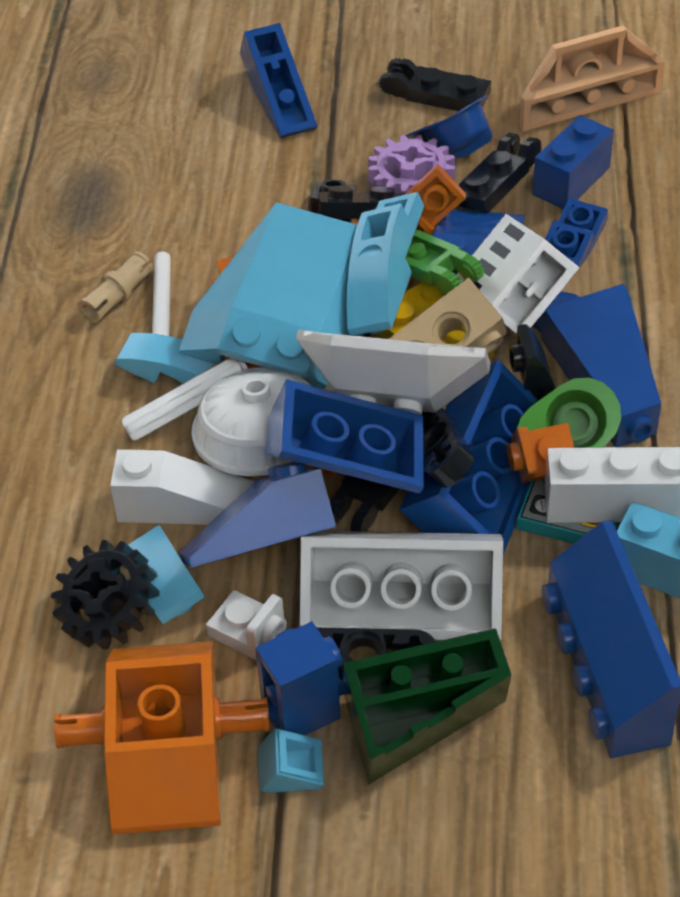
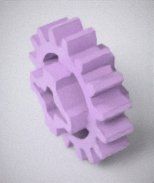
(406, 162)

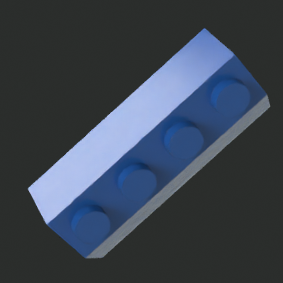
(490, 492)
(613, 644)

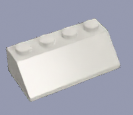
(402, 581)

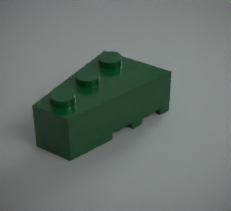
(421, 696)

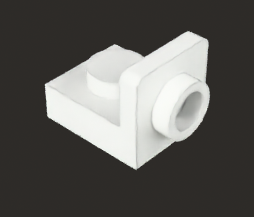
(246, 622)

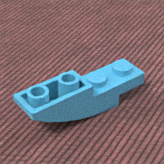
(378, 263)

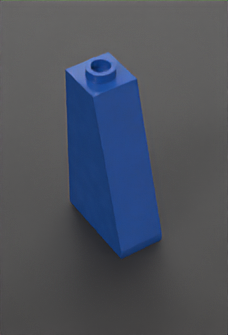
(602, 341)

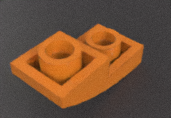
(439, 195)

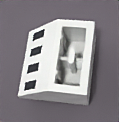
(520, 273)

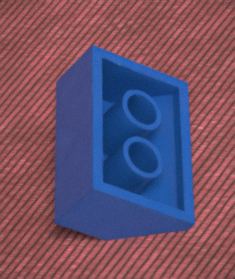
(347, 436)

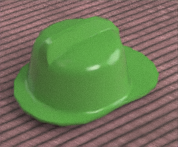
(583, 404)

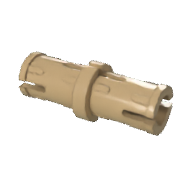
(115, 287)

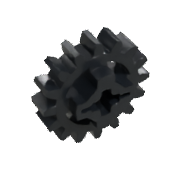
(105, 594)

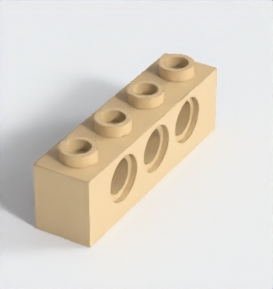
(460, 310)

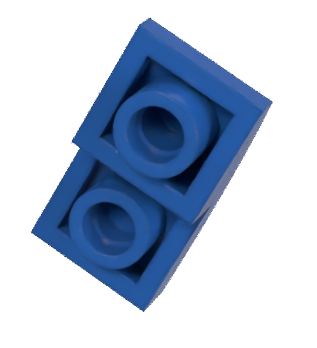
(577, 230)

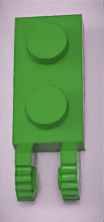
(435, 259)

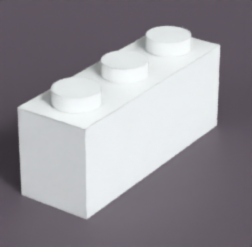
(603, 482)

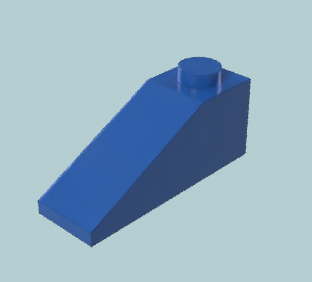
(276, 80)

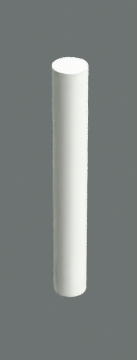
(161, 294)

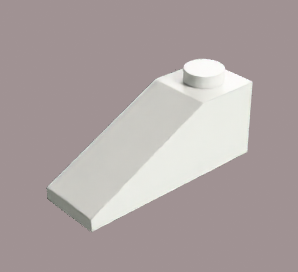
(170, 488)

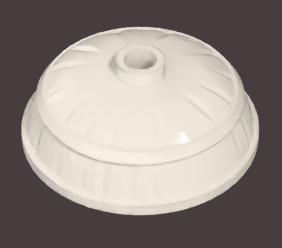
(234, 420)

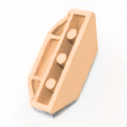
(590, 76)

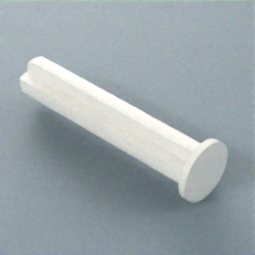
(177, 401)

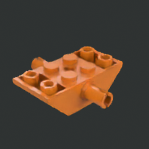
(162, 736)

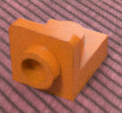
(529, 449)

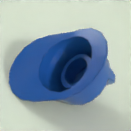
(461, 132)

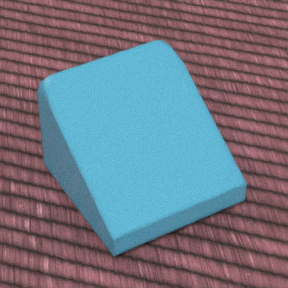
(290, 762)

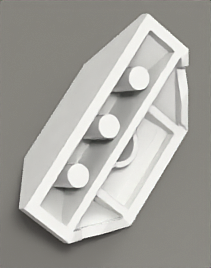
(395, 371)

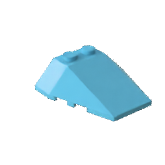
(277, 283)

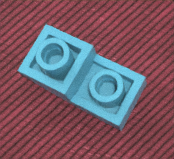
(152, 354)
(174, 580)

